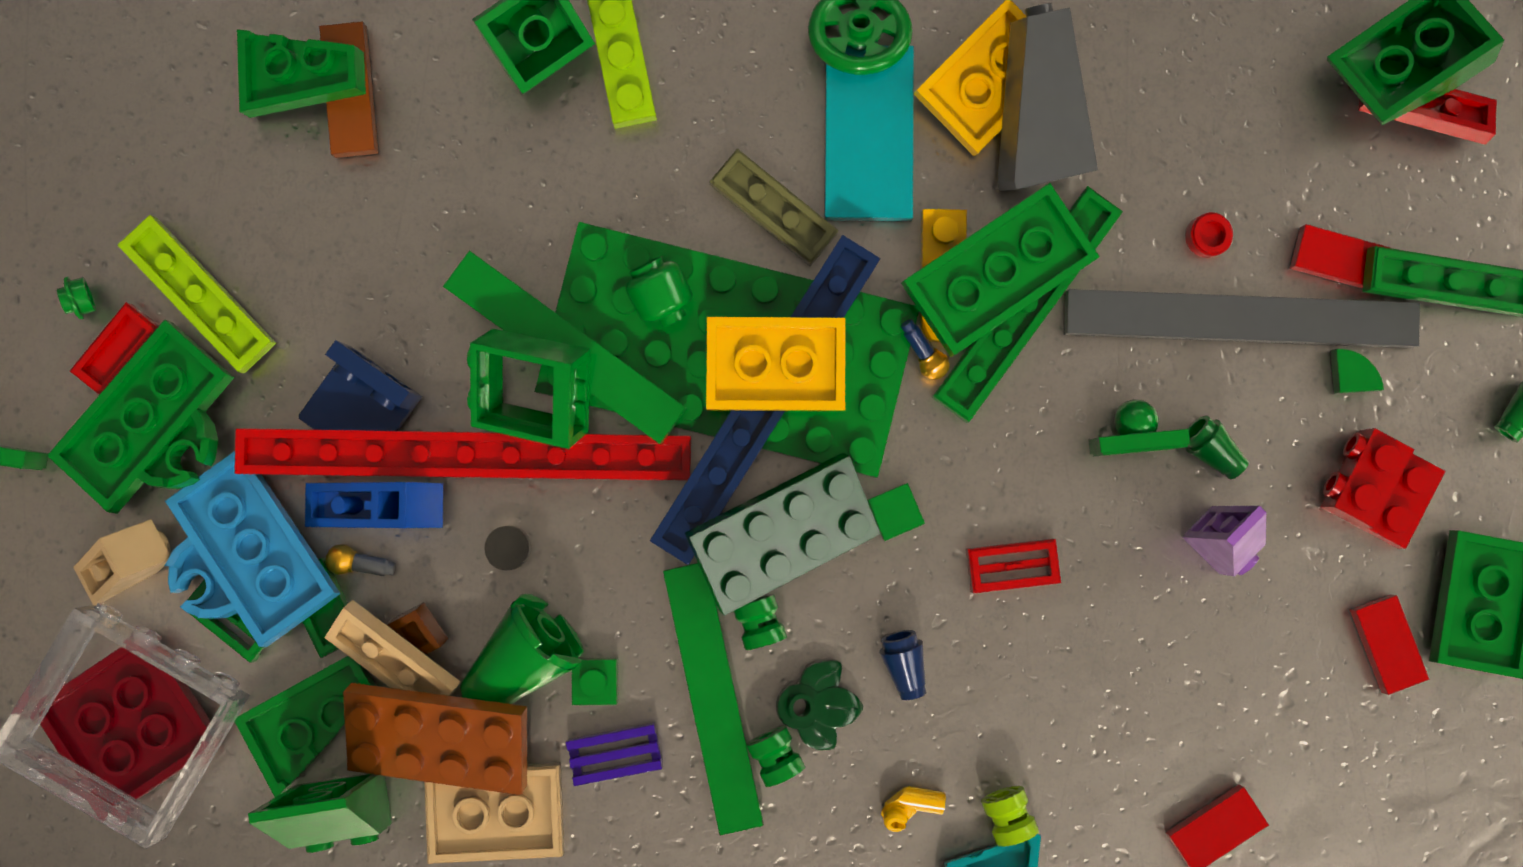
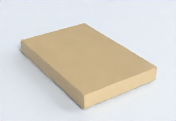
(496, 825)

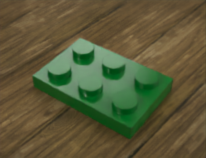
(1480, 605)

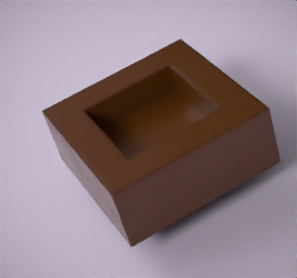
(419, 628)

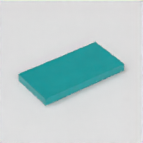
(869, 143)

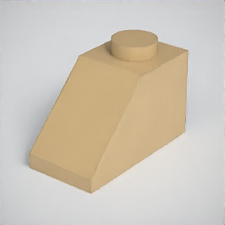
(122, 560)

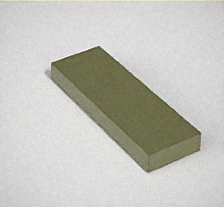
(773, 207)

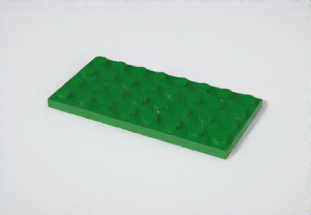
(676, 355)

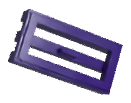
(577, 761)

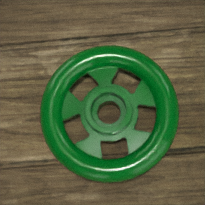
(876, 57)

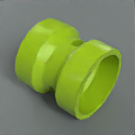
(1010, 816)

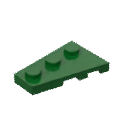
(299, 722)

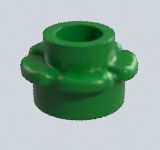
(76, 297)

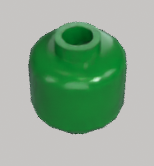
(659, 291)

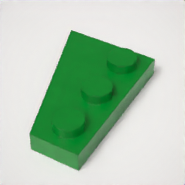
(294, 74)

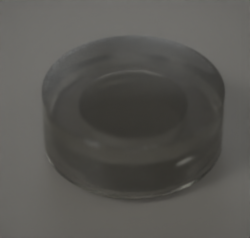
(507, 548)

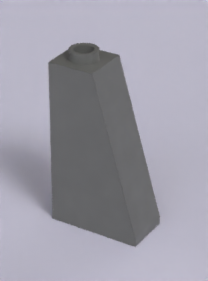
(1045, 104)

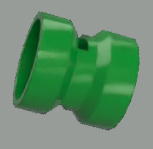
(760, 611)
(775, 756)

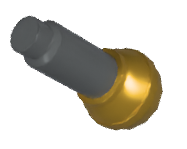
(343, 559)

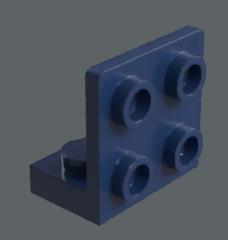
(358, 395)

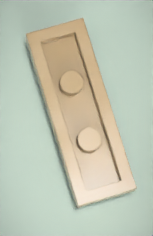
(387, 653)

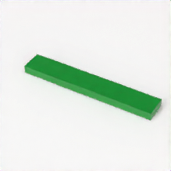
(521, 313)
(993, 354)
(713, 700)

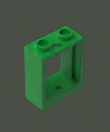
(570, 388)

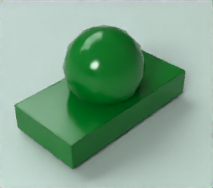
(1137, 426)

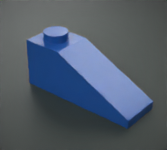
(374, 505)

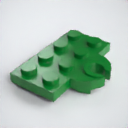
(146, 422)

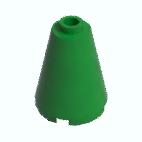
(523, 654)

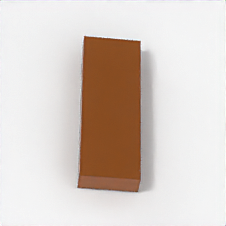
(353, 118)

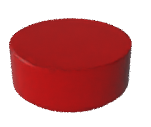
(1209, 235)

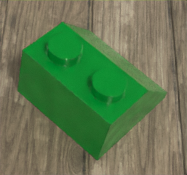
(533, 37)

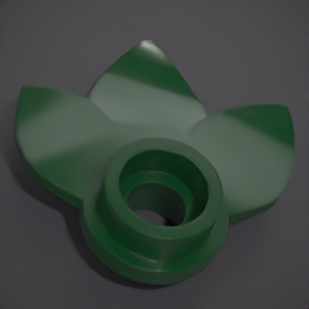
(825, 702)

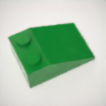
(1416, 55)
(327, 812)

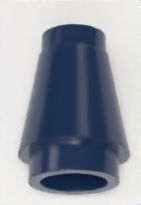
(905, 663)

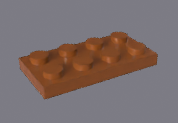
(436, 738)

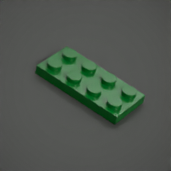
(1000, 270)

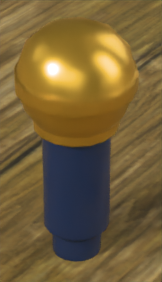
(932, 362)

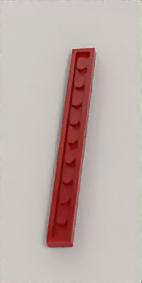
(458, 455)

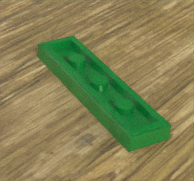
(1443, 280)

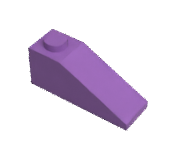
(1229, 538)

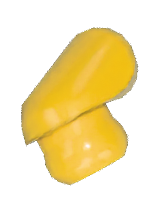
(907, 802)

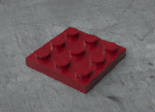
(126, 723)

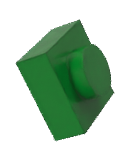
(595, 682)

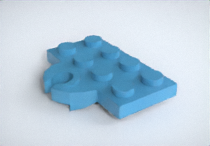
(246, 554)

